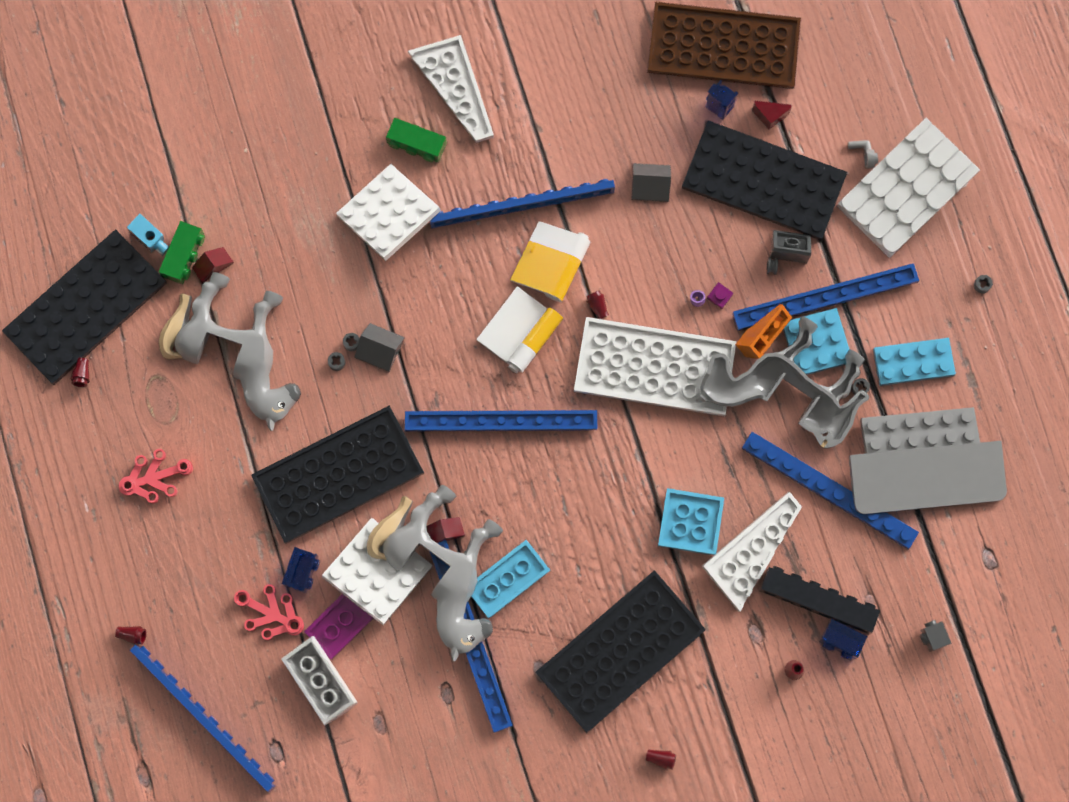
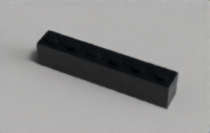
(819, 600)

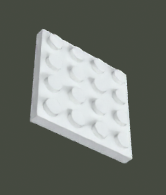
(388, 212)
(373, 581)

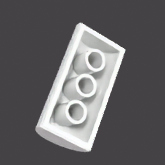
(319, 681)

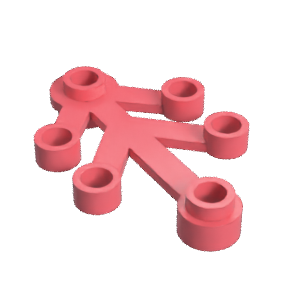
(152, 477)
(272, 613)

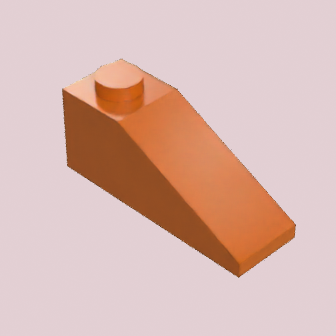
(763, 333)

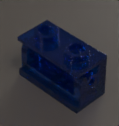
(721, 100)
(300, 570)
(843, 639)

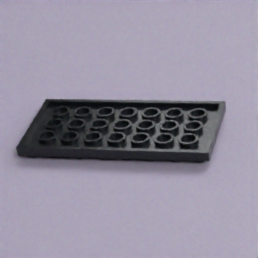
(764, 180)
(84, 306)
(337, 474)
(620, 651)

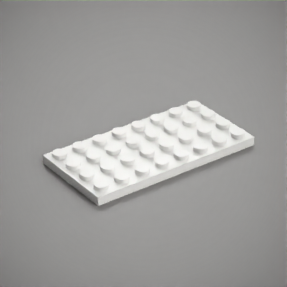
(647, 364)

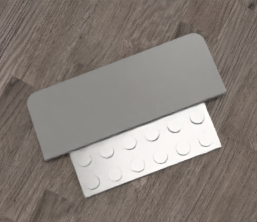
(925, 463)

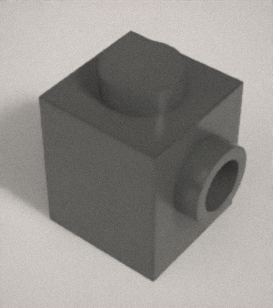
(934, 635)

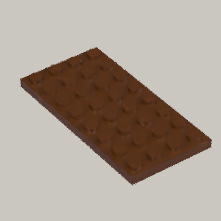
(724, 45)

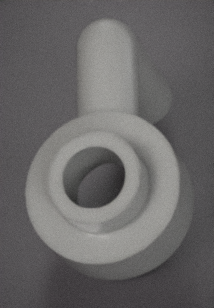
(870, 157)

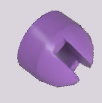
(701, 297)

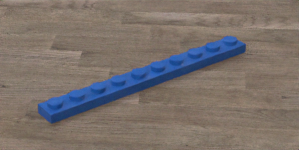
(528, 202)
(830, 295)
(501, 420)
(827, 489)
(481, 667)
(209, 723)

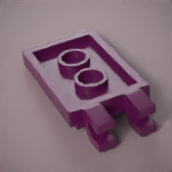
(338, 625)

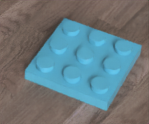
(827, 346)
(691, 521)

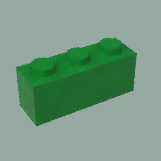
(416, 140)
(182, 252)

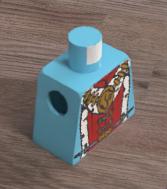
(142, 229)

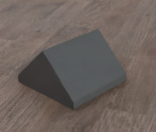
(651, 182)
(791, 246)
(378, 347)

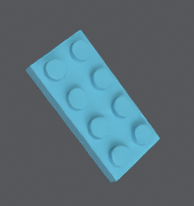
(914, 361)
(508, 578)

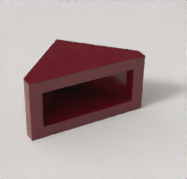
(770, 112)
(210, 262)
(445, 529)

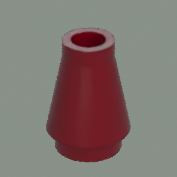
(598, 305)
(80, 375)
(133, 634)
(789, 670)
(661, 758)

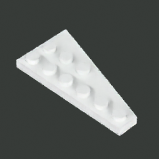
(451, 75)
(745, 557)

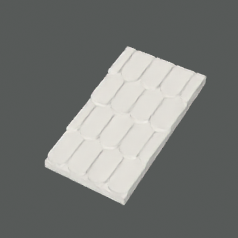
(908, 187)

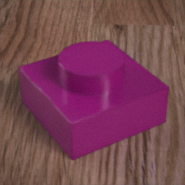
(720, 295)

